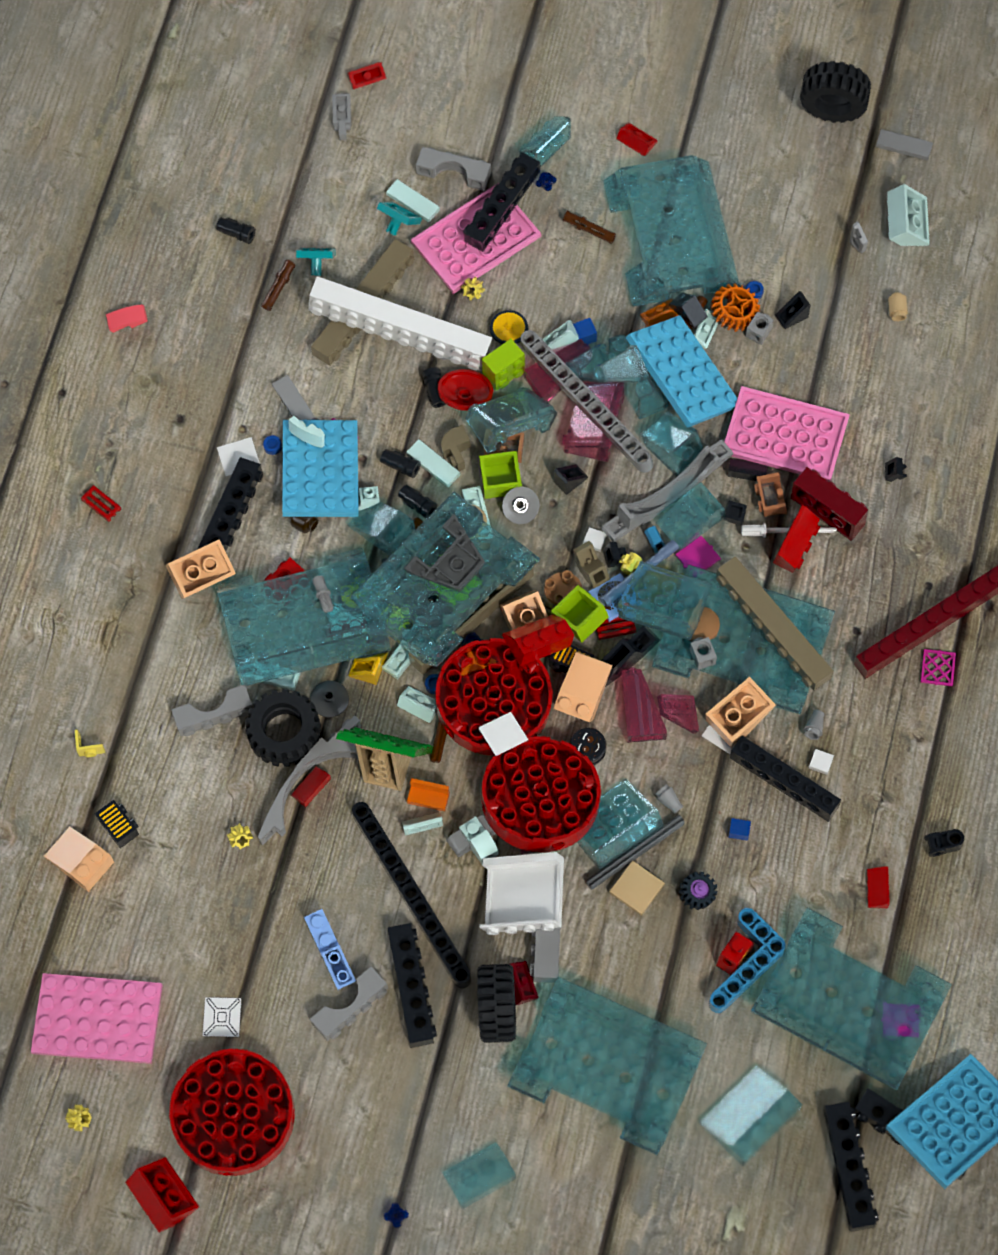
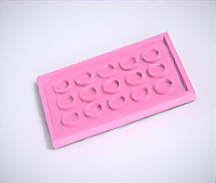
(454, 260)
(785, 433)
(97, 1018)

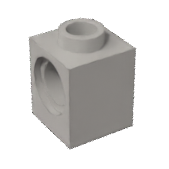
(759, 334)
(706, 660)

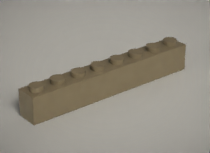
(376, 283)
(484, 610)
(774, 623)

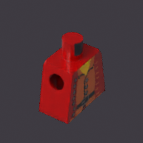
(735, 952)

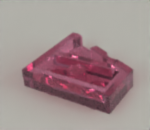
(679, 710)

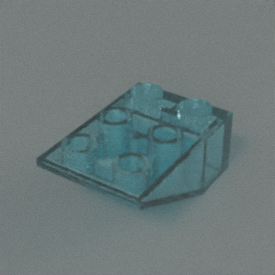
(691, 516)
(383, 526)

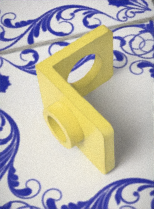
(87, 751)

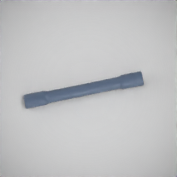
(662, 554)

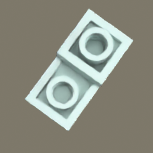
(310, 434)
(367, 497)

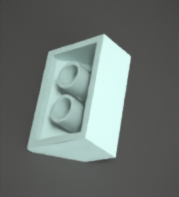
(907, 217)

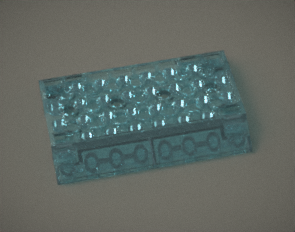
(694, 221)
(399, 597)
(307, 635)
(738, 657)
(838, 1022)
(619, 1043)

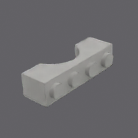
(433, 162)
(191, 720)
(331, 1021)

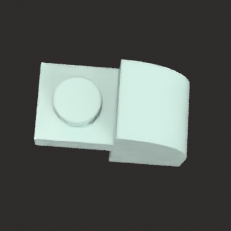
(479, 839)

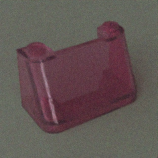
(583, 435)

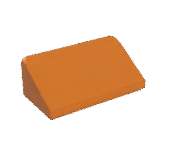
(658, 313)

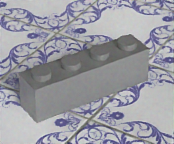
(546, 955)

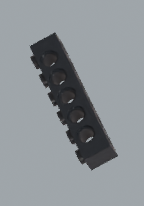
(482, 237)
(243, 470)
(785, 778)
(397, 936)
(889, 1111)
(856, 1220)

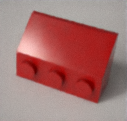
(797, 540)
(539, 639)
(161, 1194)

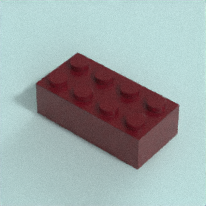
(829, 503)

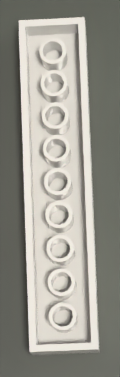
(398, 323)

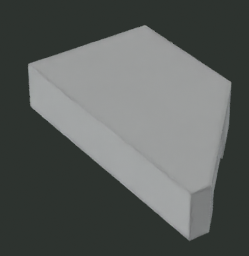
(858, 238)

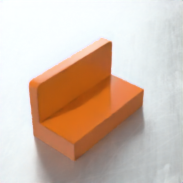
(428, 794)

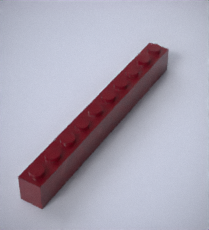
(927, 624)

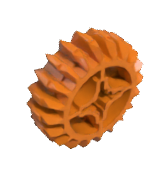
(738, 301)

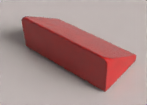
(366, 75)
(636, 139)
(311, 786)
(878, 887)

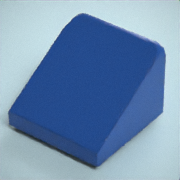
(739, 829)

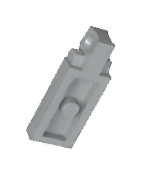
(342, 114)

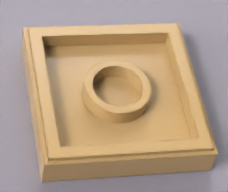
(637, 888)

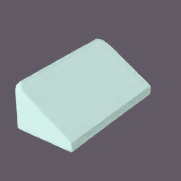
(705, 330)
(561, 337)
(417, 704)
(422, 823)

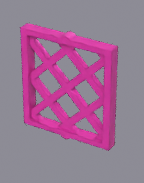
(939, 655)

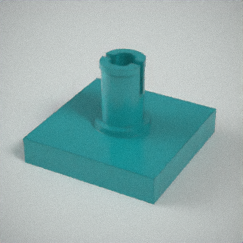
(399, 215)
(316, 256)

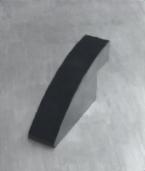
(629, 652)

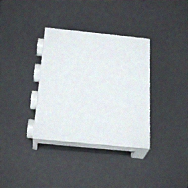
(523, 893)

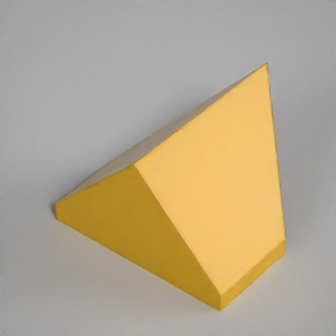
(368, 668)

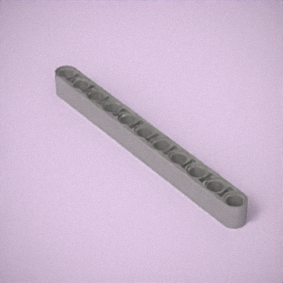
(588, 407)

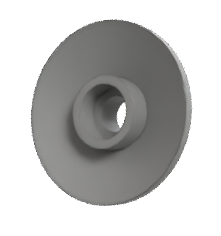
(527, 511)

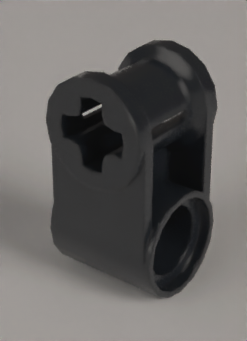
(940, 843)

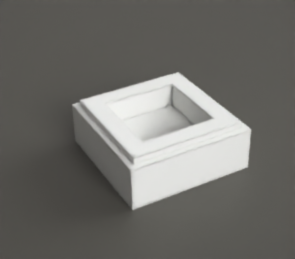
(596, 537)
(821, 761)

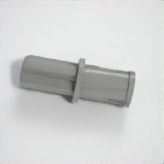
(323, 593)

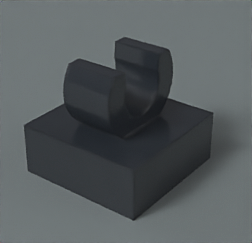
(894, 469)
(735, 512)
(613, 554)

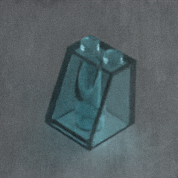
(672, 442)

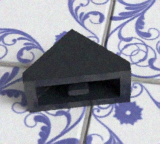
(689, 309)
(794, 311)
(569, 477)

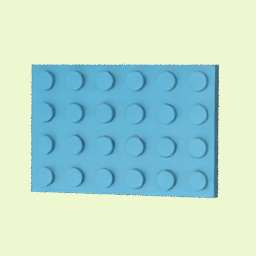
(683, 371)
(324, 478)
(951, 1122)

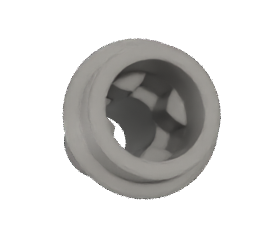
(814, 726)
(668, 798)

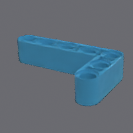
(751, 964)

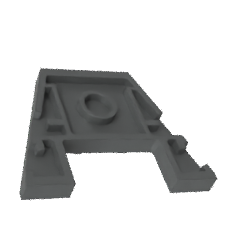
(456, 565)

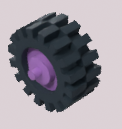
(698, 890)

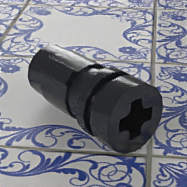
(232, 228)
(431, 379)
(399, 462)
(417, 501)

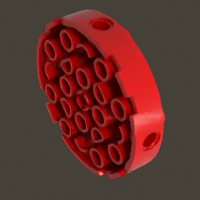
(465, 701)
(534, 820)
(240, 1141)

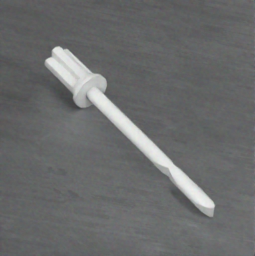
(761, 530)

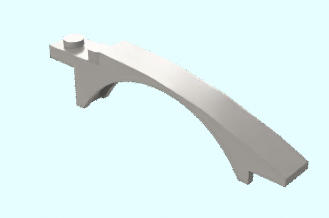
(640, 512)
(319, 753)

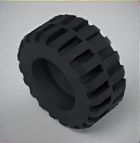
(835, 91)
(275, 705)
(496, 1003)

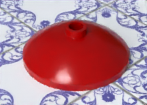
(464, 388)

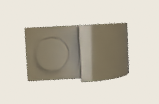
(453, 443)
(590, 566)

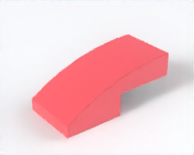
(128, 316)

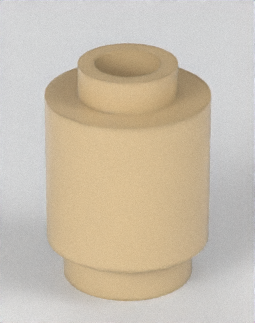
(898, 306)

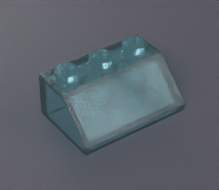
(548, 139)
(479, 1175)

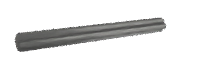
(635, 852)

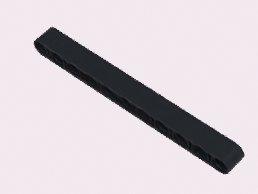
(415, 902)

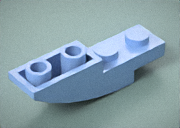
(329, 949)

